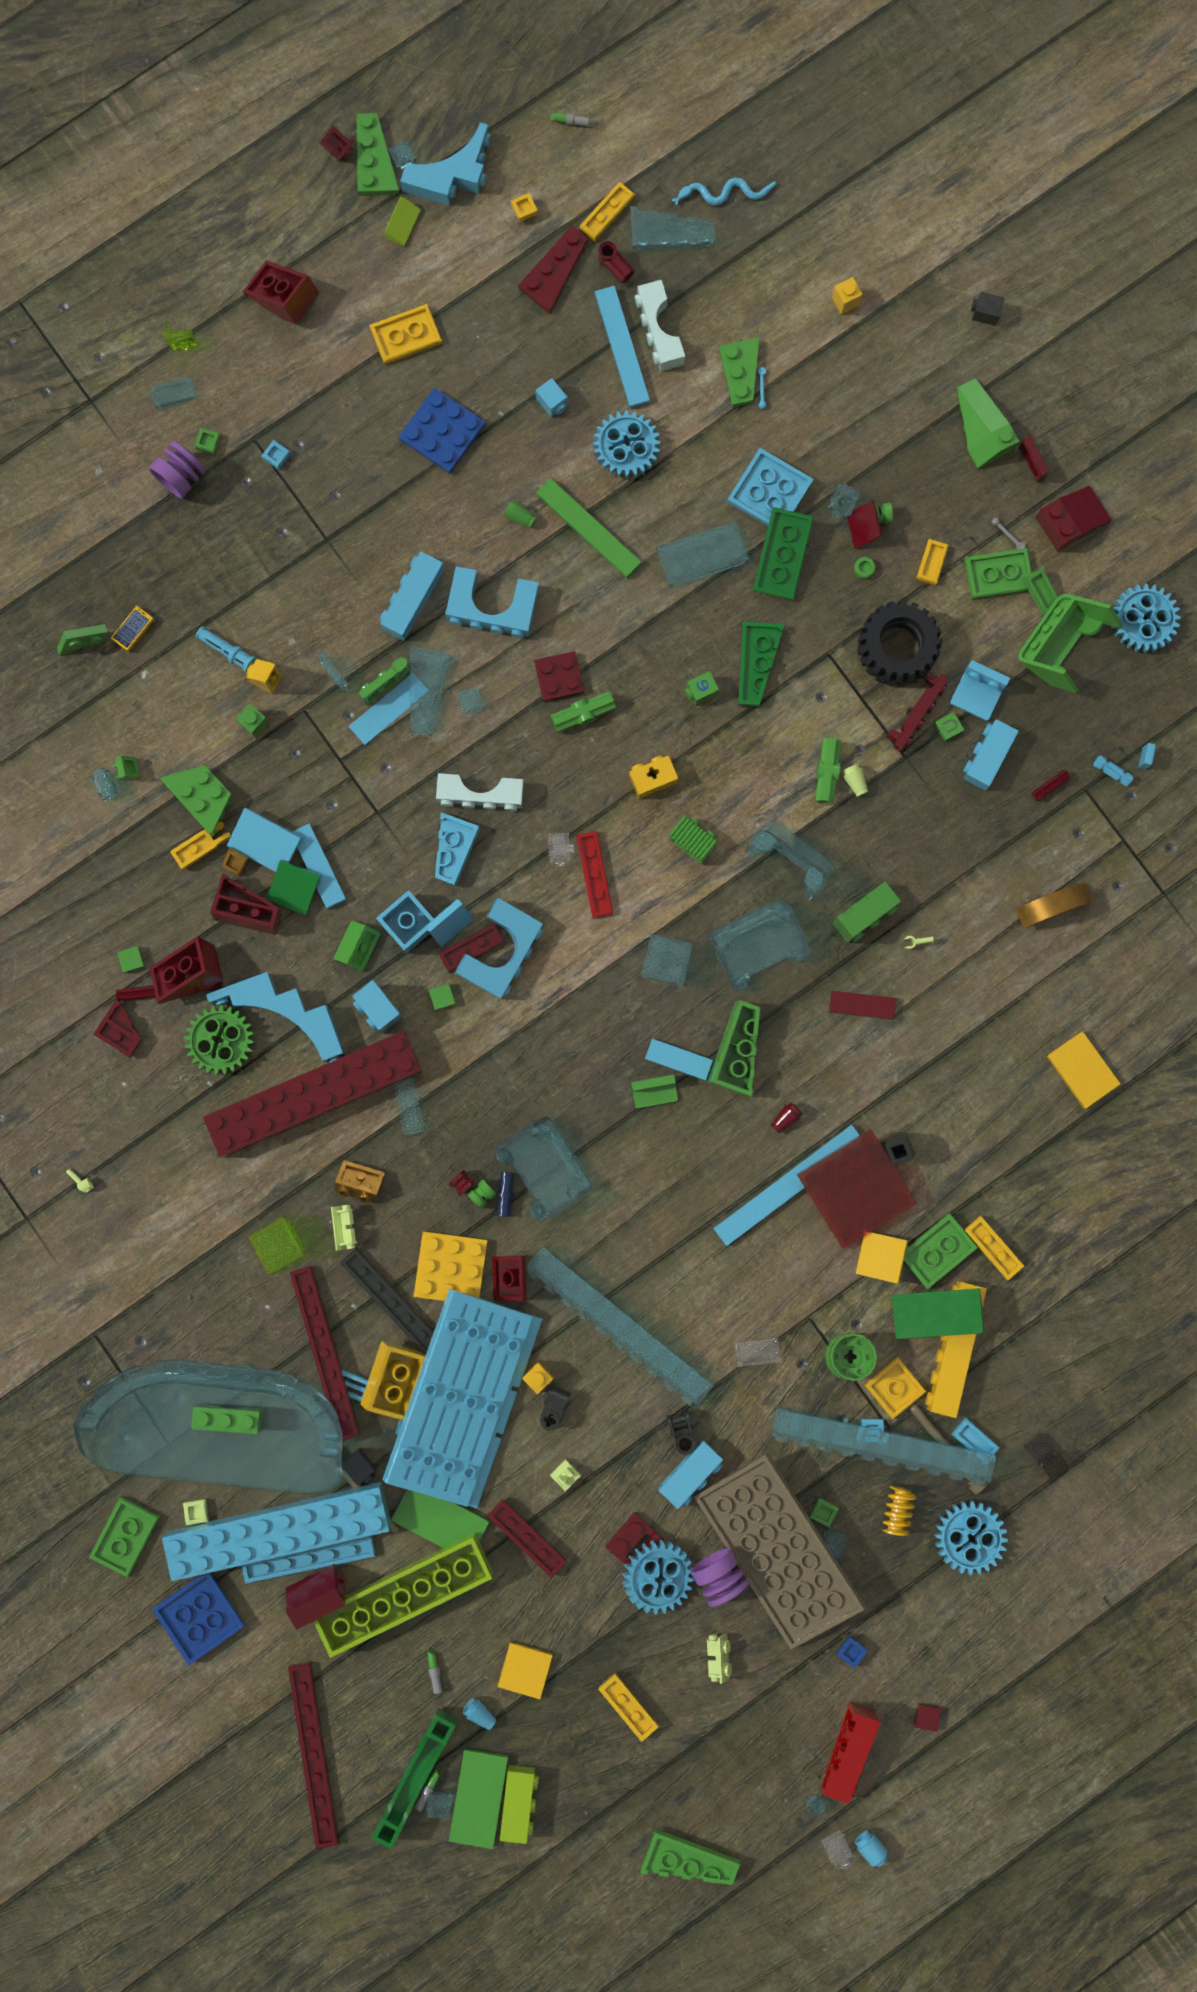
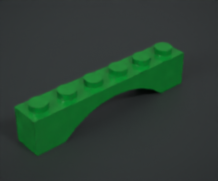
(414, 1778)

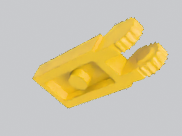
(198, 847)

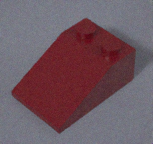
(282, 291)
(1072, 517)
(186, 971)

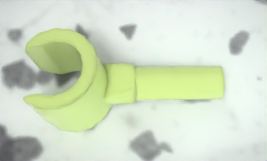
(917, 941)
(85, 1185)

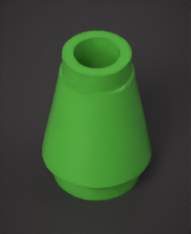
(518, 513)

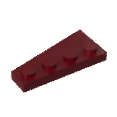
(554, 269)

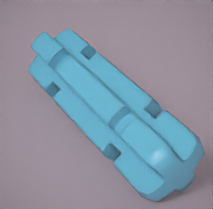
(1113, 770)

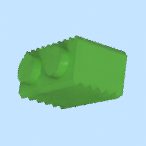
(693, 839)

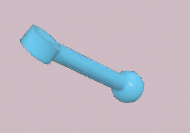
(761, 372)

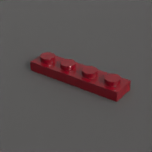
(527, 1538)

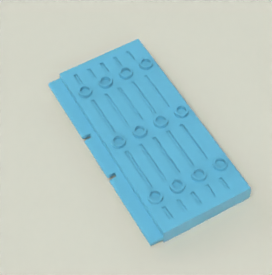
(462, 1399)

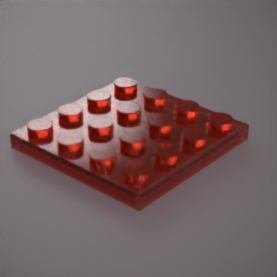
(856, 1188)

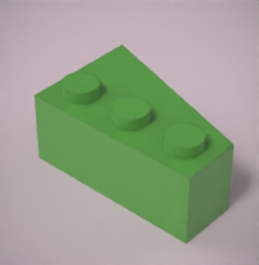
(867, 913)

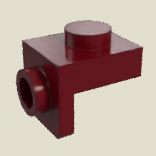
(337, 144)

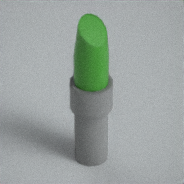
(570, 119)
(434, 1672)
(428, 1787)

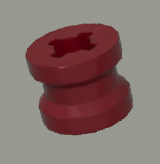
(462, 1183)

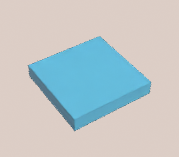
(449, 923)

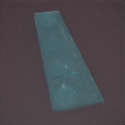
(665, 231)
(427, 682)

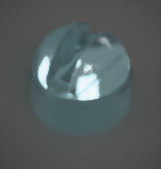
(817, 1805)

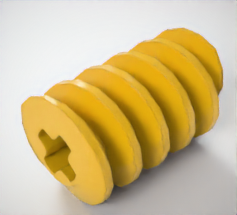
(899, 1511)

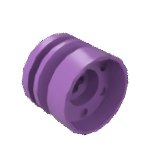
(177, 469)
(721, 1579)

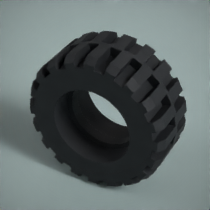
(904, 617)

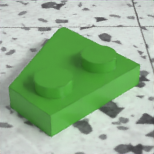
(80, 638)

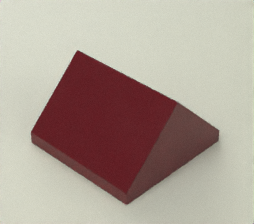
(509, 1278)

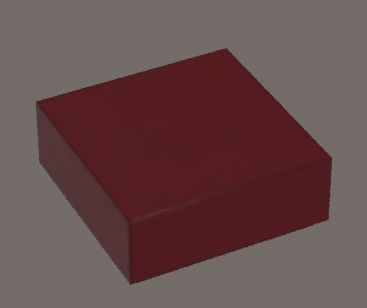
(927, 1717)

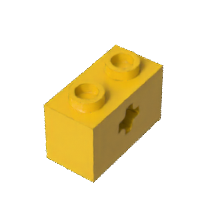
(647, 785)

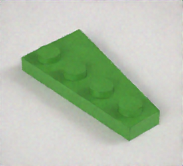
(683, 1858)

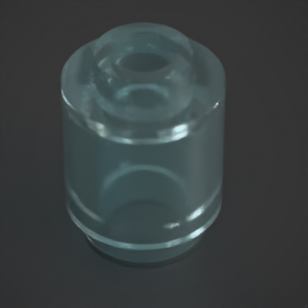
(104, 784)

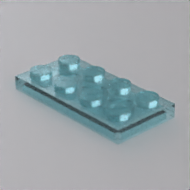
(702, 554)

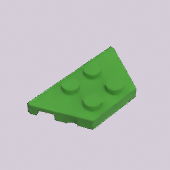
(200, 794)

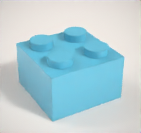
(406, 921)
(377, 1006)

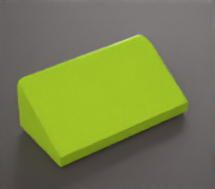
(402, 222)

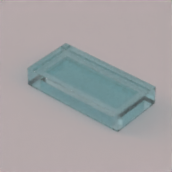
(173, 392)
(332, 671)

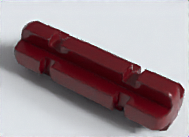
(1050, 785)

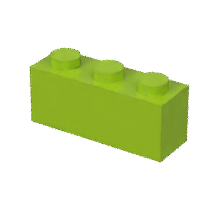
(518, 1804)

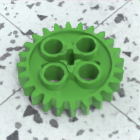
(200, 1034)

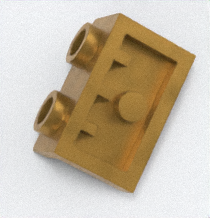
(359, 1182)

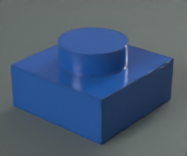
(851, 1651)

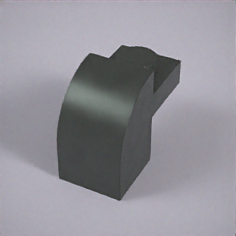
(898, 1147)

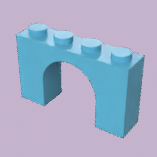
(514, 620)
(523, 931)

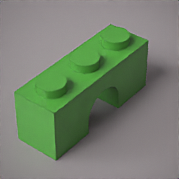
(235, 1420)

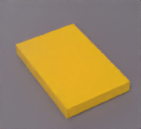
(405, 334)
(1083, 1070)

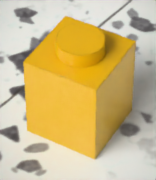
(847, 295)
(538, 1377)

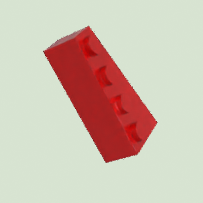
(850, 1753)

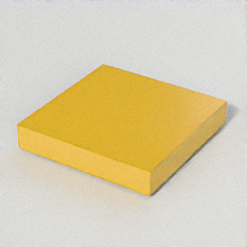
(882, 1257)
(895, 1388)
(525, 1670)

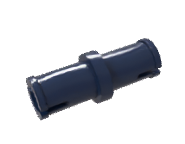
(505, 1194)

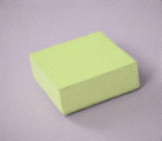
(196, 1511)

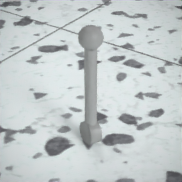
(1019, 545)

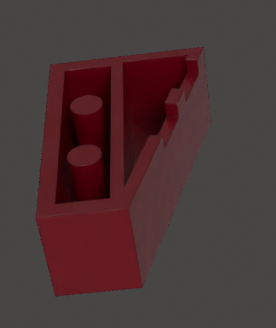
(243, 908)

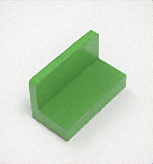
(357, 945)
(654, 1091)

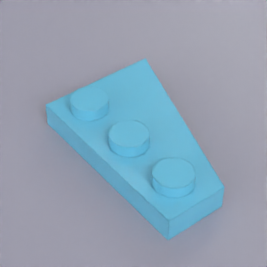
(455, 846)

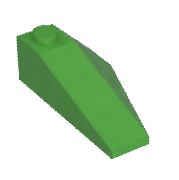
(985, 427)

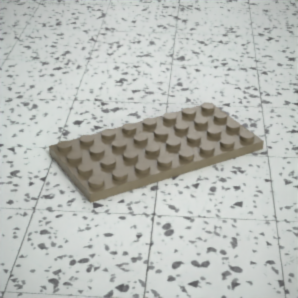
(779, 1551)

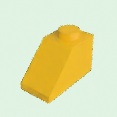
(264, 675)

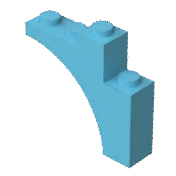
(441, 179)

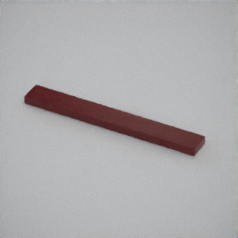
(324, 1349)
(313, 1755)

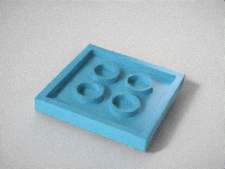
(767, 485)

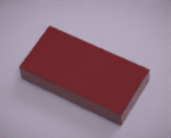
(1033, 459)

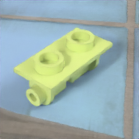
(342, 1226)
(719, 1668)

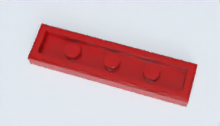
(594, 874)

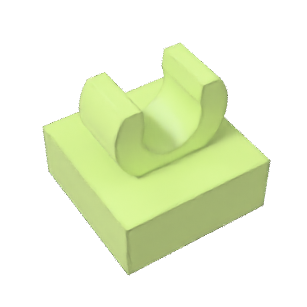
(565, 1474)

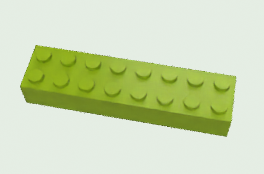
(405, 1594)

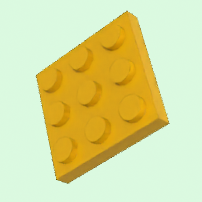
(449, 1263)

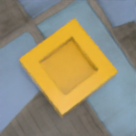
(524, 207)

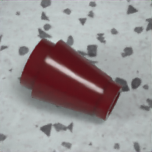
(787, 1116)

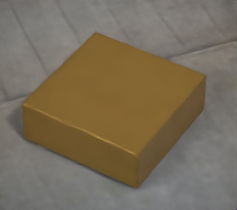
(235, 861)

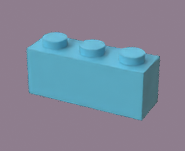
(989, 754)
(691, 1474)

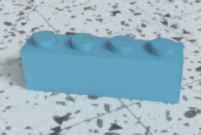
(412, 595)

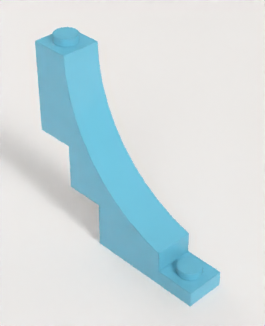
(262, 994)

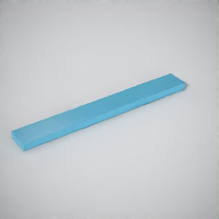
(776, 1193)

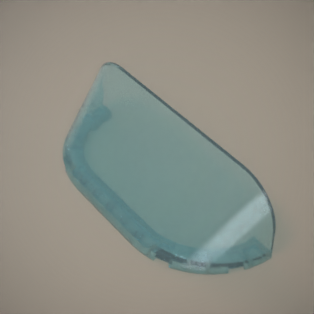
(144, 1424)

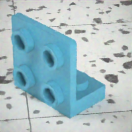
(979, 690)

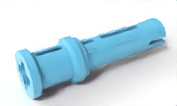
(233, 654)

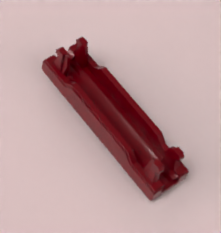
(925, 704)

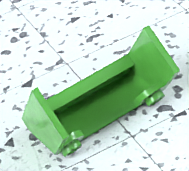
(1059, 632)

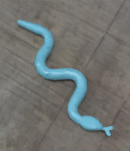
(687, 190)

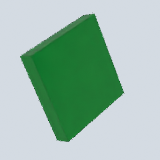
(293, 887)

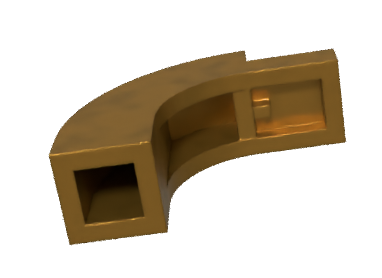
(1054, 904)

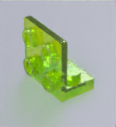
(277, 1245)

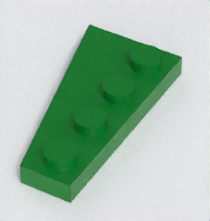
(758, 651)

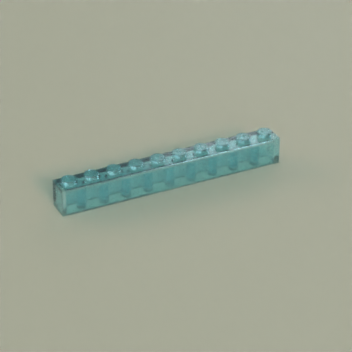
(620, 1326)
(883, 1445)

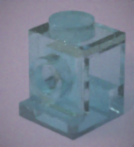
(849, 498)

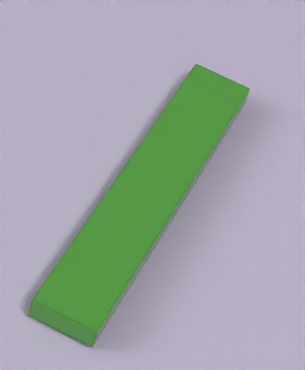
(588, 528)

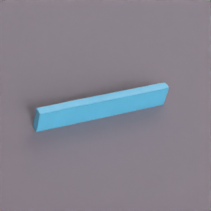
(622, 347)
(310, 1559)

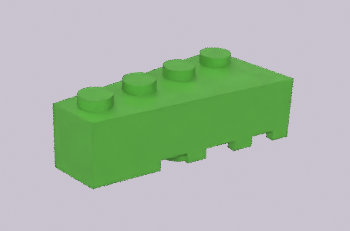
(737, 1052)

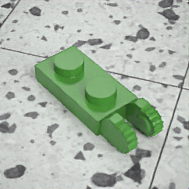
(385, 681)

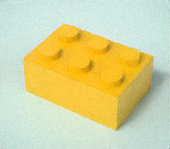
(392, 1380)

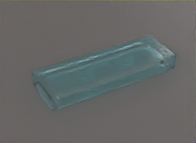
(409, 1107)

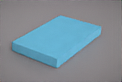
(263, 839)

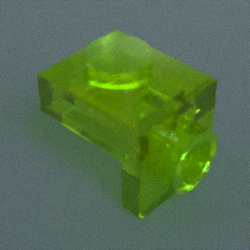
(180, 339)

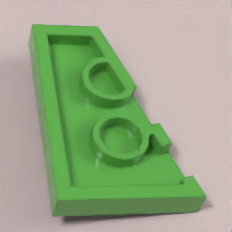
(739, 367)

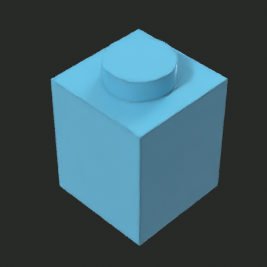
(552, 398)

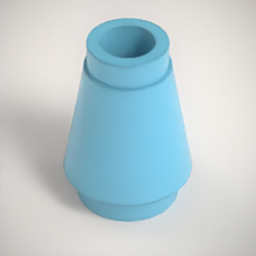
(478, 1714)

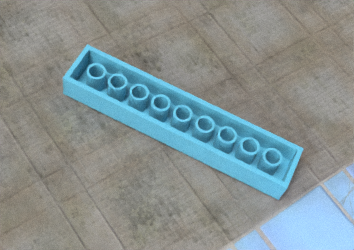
(276, 1531)

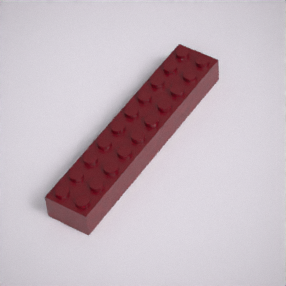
(312, 1094)

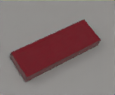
(473, 946)
(862, 1005)

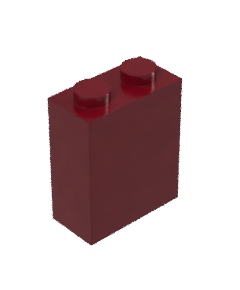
(315, 1596)

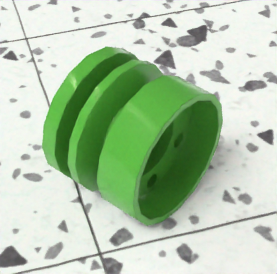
(863, 1356)

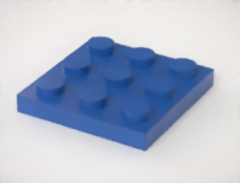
(442, 430)
(198, 1617)

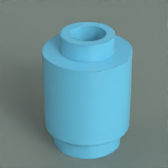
(871, 1848)

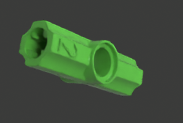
(583, 712)
(828, 771)

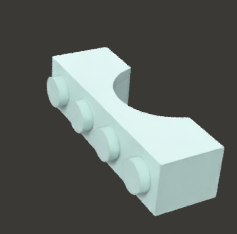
(667, 348)
(506, 794)

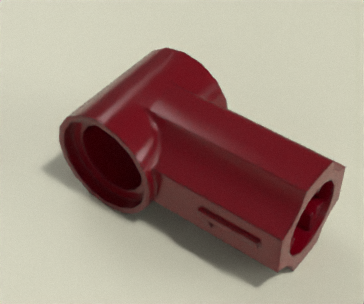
(616, 263)

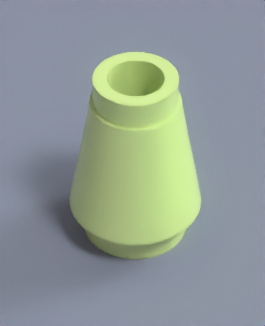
(855, 778)

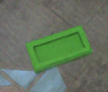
(1040, 589)

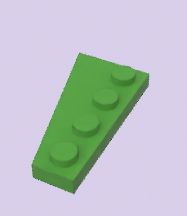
(373, 159)

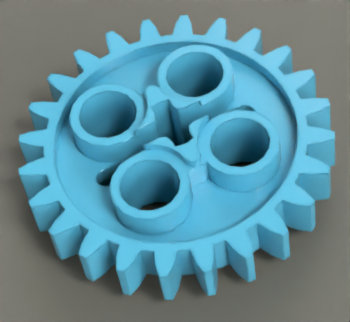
(621, 426)
(1158, 605)
(984, 1553)
(639, 1576)

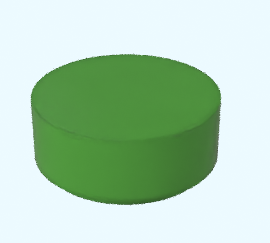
(864, 568)

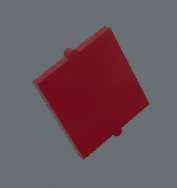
(864, 524)

